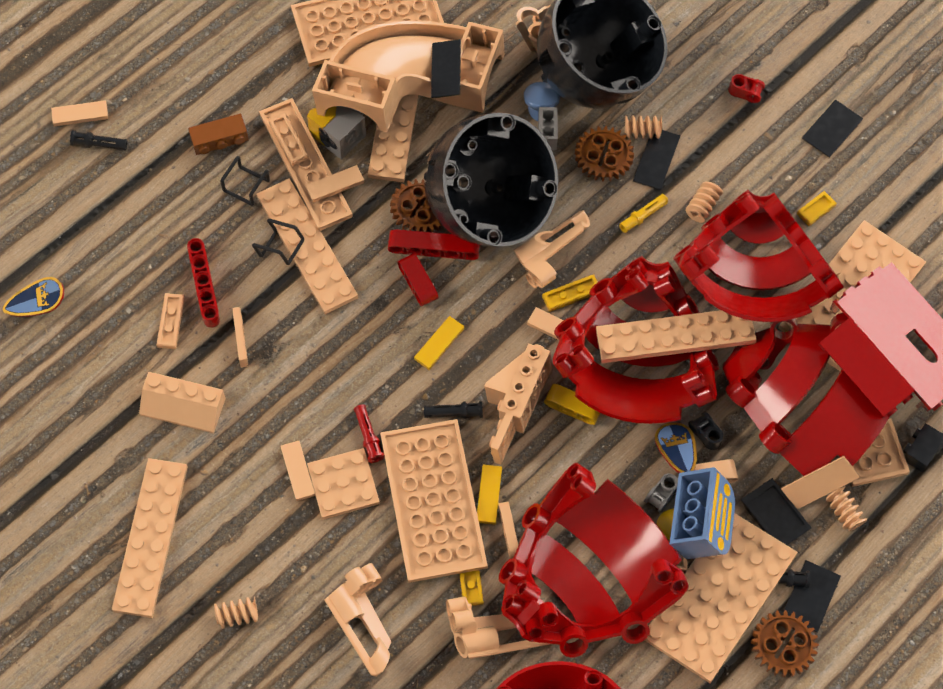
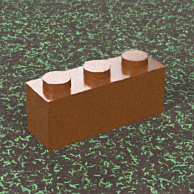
(218, 134)

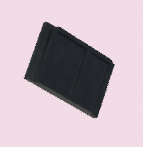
(775, 512)

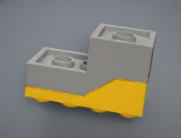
(337, 130)

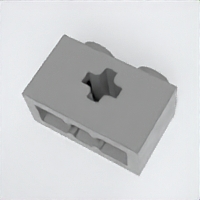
(548, 125)

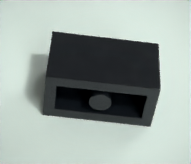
(924, 447)

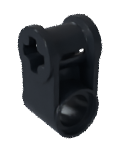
(704, 428)

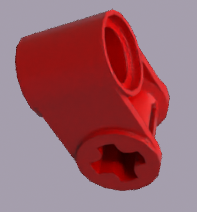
(746, 88)

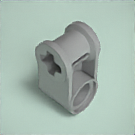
(661, 495)

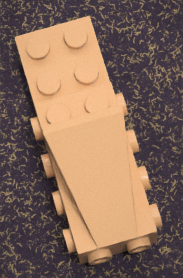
(516, 394)

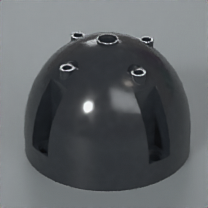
(601, 50)
(502, 179)

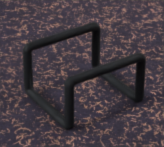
(261, 177)
(267, 248)

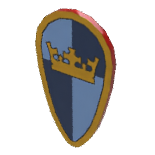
(36, 298)
(677, 446)

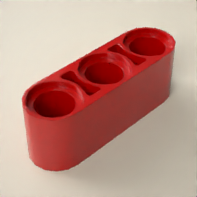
(417, 279)

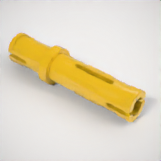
(638, 216)

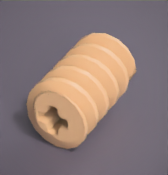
(644, 127)
(703, 201)
(845, 509)
(236, 613)

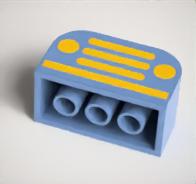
(702, 514)

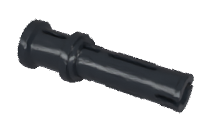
(87, 140)
(464, 410)
(796, 578)

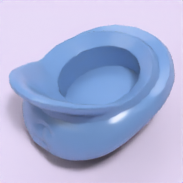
(540, 95)

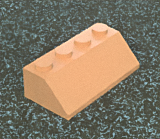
(181, 402)

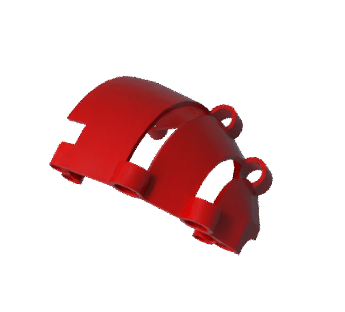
(758, 222)
(629, 399)
(841, 423)
(621, 539)

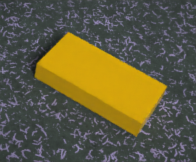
(816, 208)

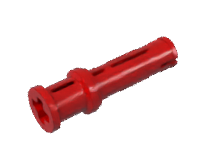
(370, 441)

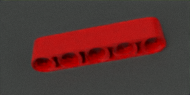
(431, 245)
(203, 290)

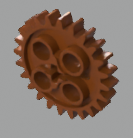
(620, 158)
(406, 198)
(800, 653)

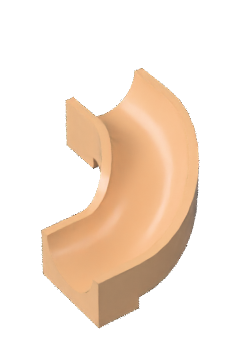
(395, 60)

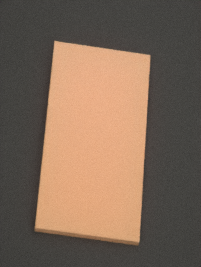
(820, 482)

